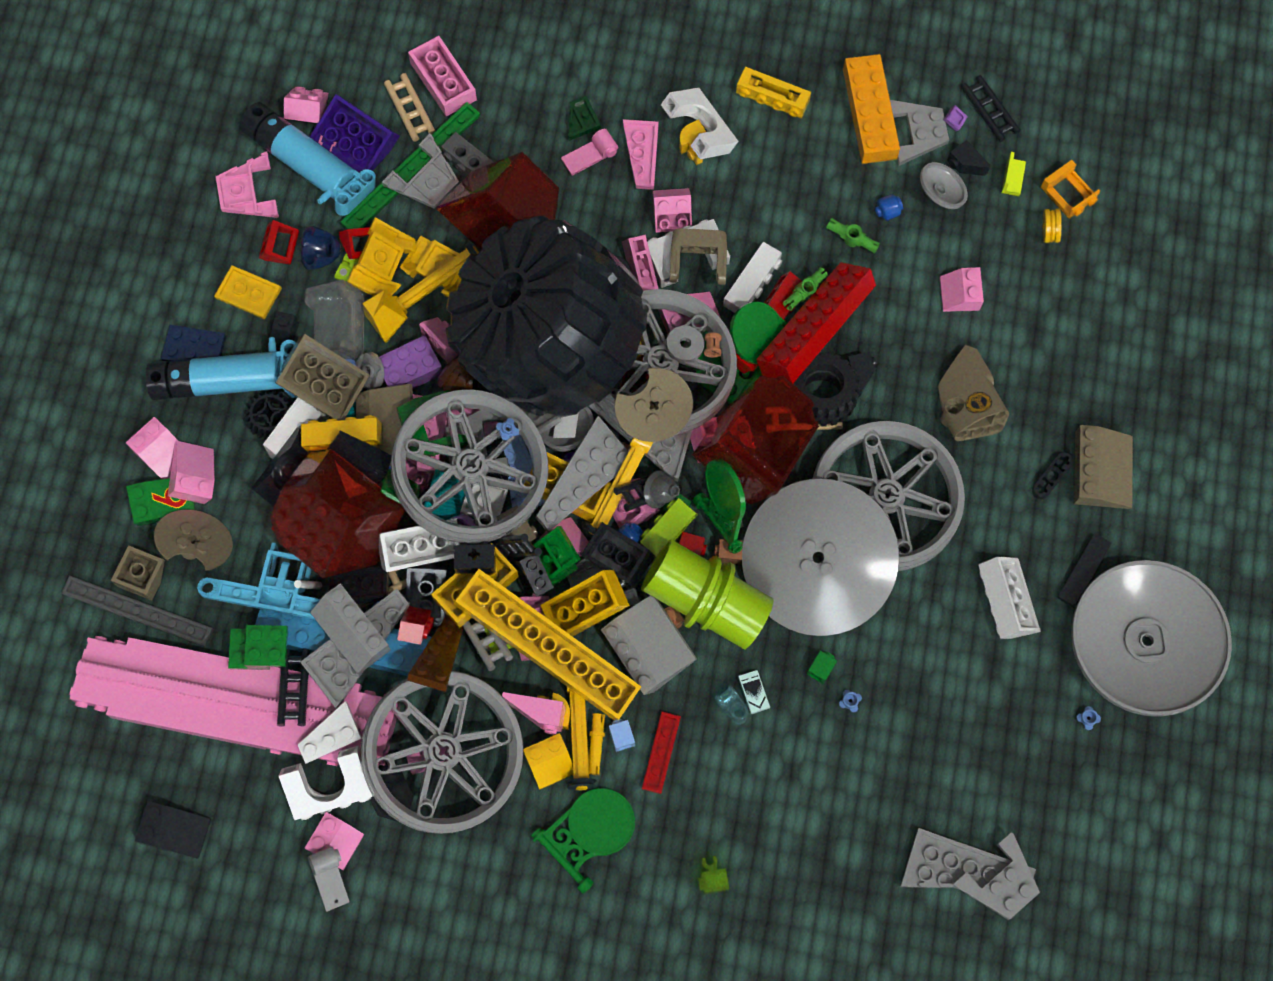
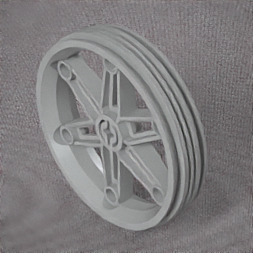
(711, 322)
(930, 447)
(423, 515)
(453, 752)

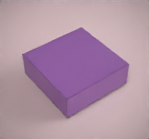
(955, 118)

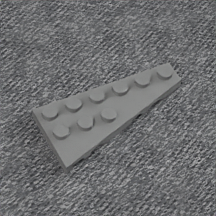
(587, 472)

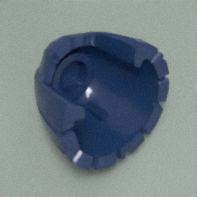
(319, 248)

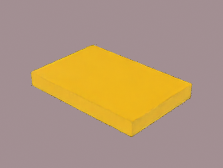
(248, 292)

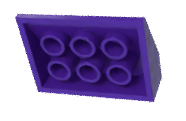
(359, 137)

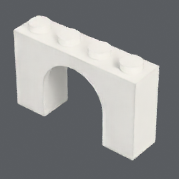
(693, 103)
(661, 253)
(306, 802)

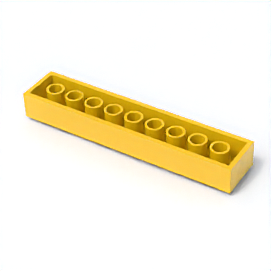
(547, 645)

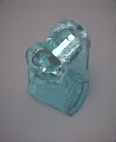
(730, 702)

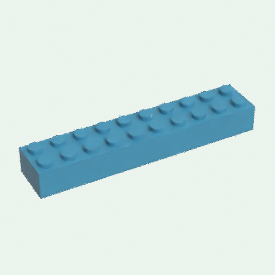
(308, 634)

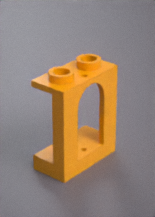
(1067, 171)

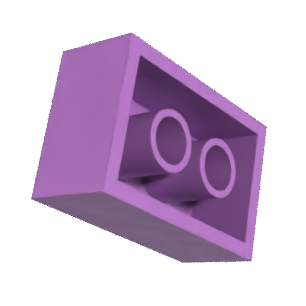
(411, 364)

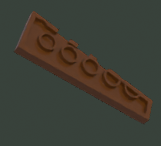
(437, 659)

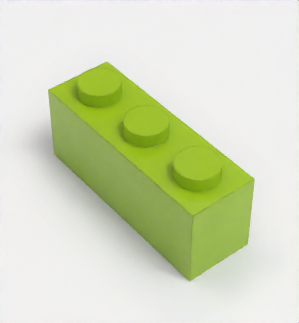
(668, 526)

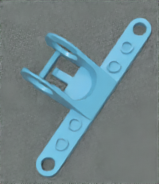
(271, 594)

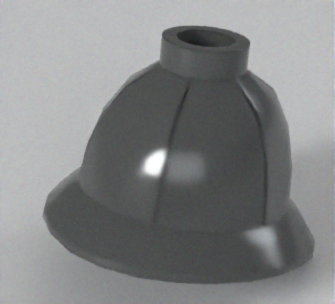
(660, 489)

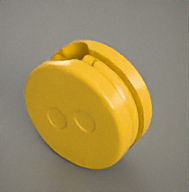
(1051, 226)

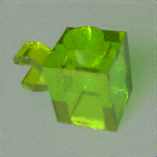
(713, 880)

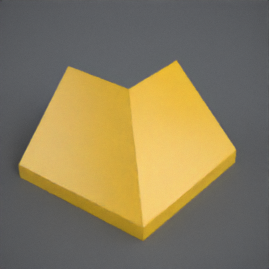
(384, 314)

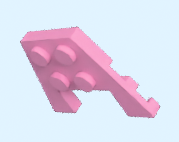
(238, 191)

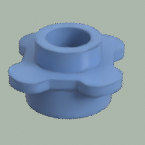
(513, 431)
(856, 698)
(1094, 718)

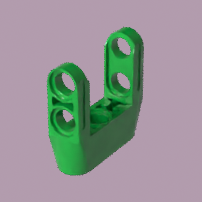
(407, 408)

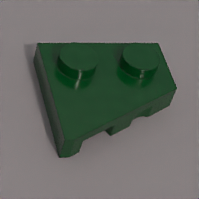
(582, 118)

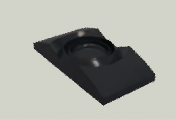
(281, 468)

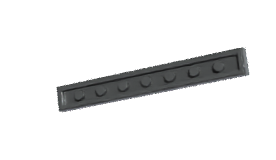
(137, 611)

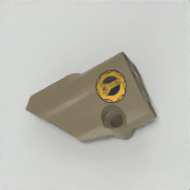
(969, 399)

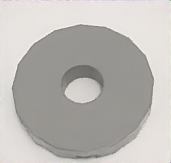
(688, 334)
(373, 362)

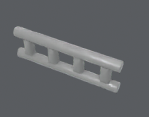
(480, 644)

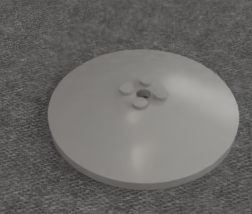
(856, 548)
(1178, 615)

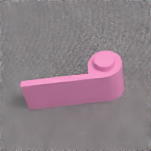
(591, 153)

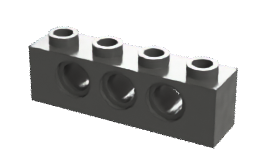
(458, 145)

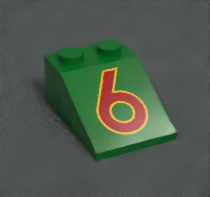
(150, 501)

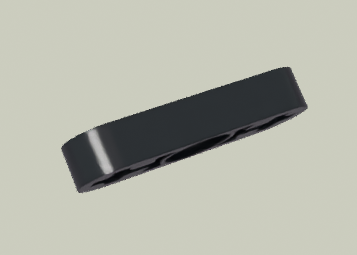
(1040, 482)

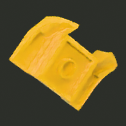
(380, 259)
(427, 259)

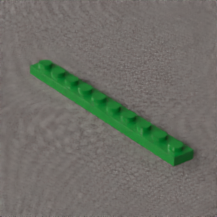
(382, 196)

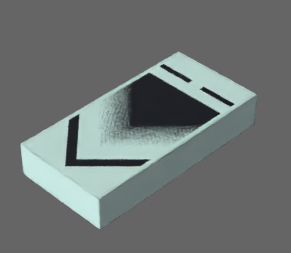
(754, 692)

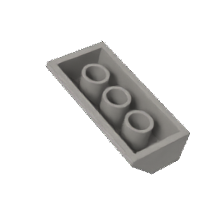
(349, 629)

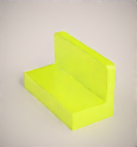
(1013, 176)

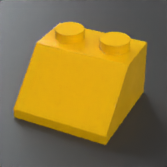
(549, 761)

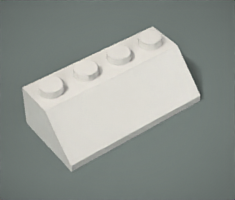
(298, 414)
(413, 548)
(1008, 597)

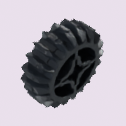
(254, 415)

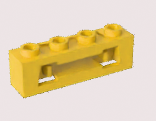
(773, 92)

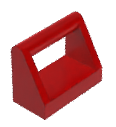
(269, 240)
(347, 242)

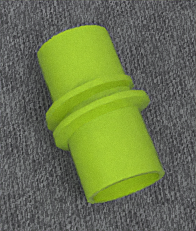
(708, 594)

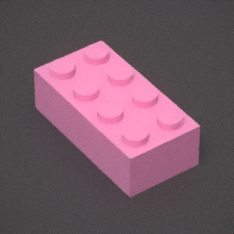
(442, 75)

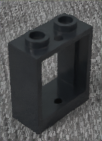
(529, 577)

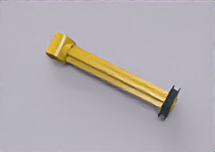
(435, 279)
(623, 476)
(579, 744)

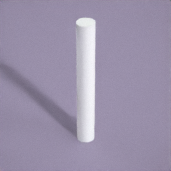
(307, 584)

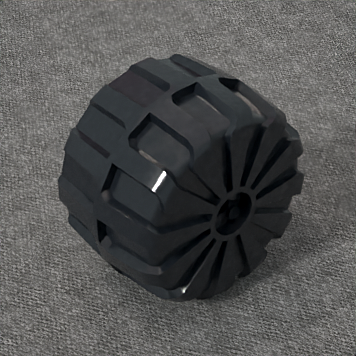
(546, 317)

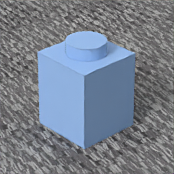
(621, 735)

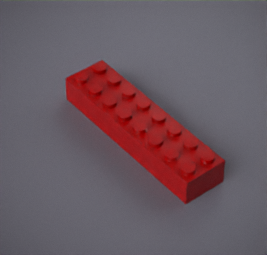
(816, 322)

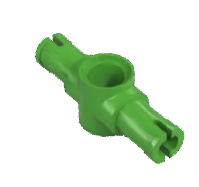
(845, 231)
(800, 294)

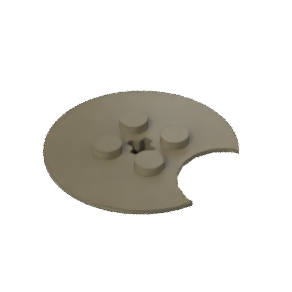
(656, 410)
(193, 536)

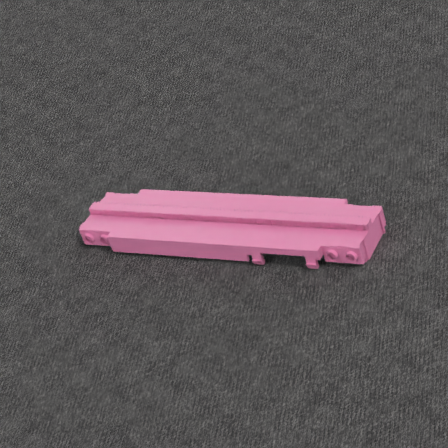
(206, 699)

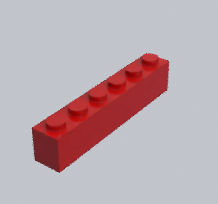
(780, 292)

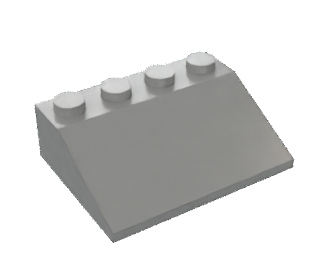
(649, 644)

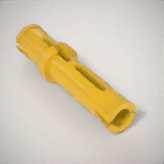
(597, 734)

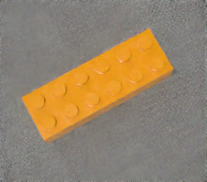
(871, 109)

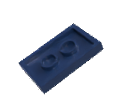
(192, 343)

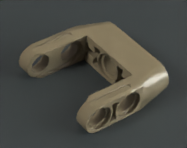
(701, 242)

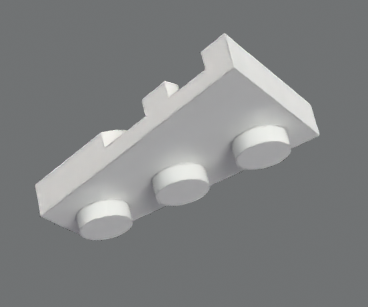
(332, 734)

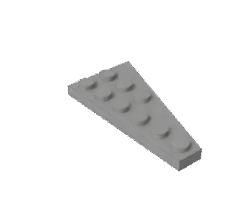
(331, 668)
(942, 861)

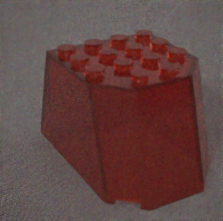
(499, 197)
(761, 435)
(333, 515)

